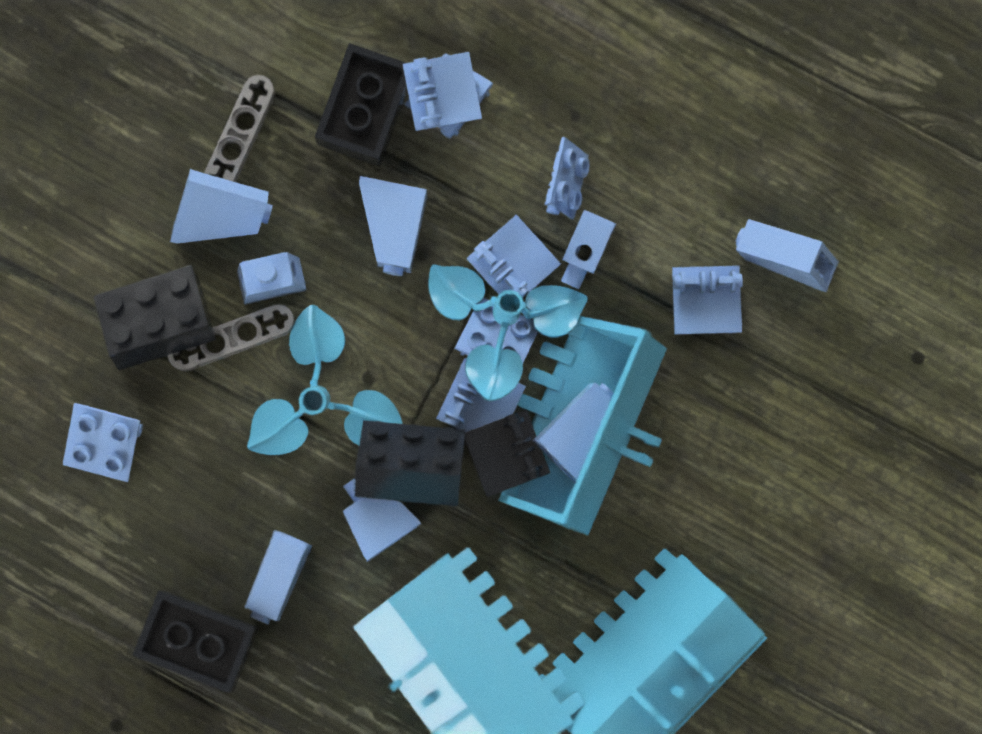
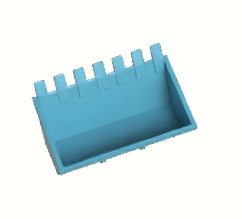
(659, 655)
(459, 659)

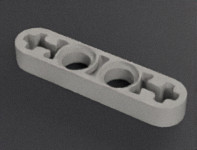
(243, 138)
(233, 343)

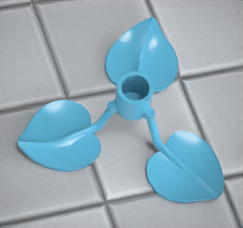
(493, 370)
(276, 425)

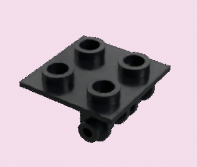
(506, 453)

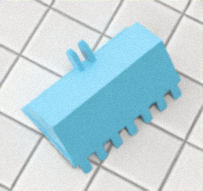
(599, 354)

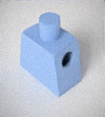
(590, 231)
(270, 277)
(377, 522)

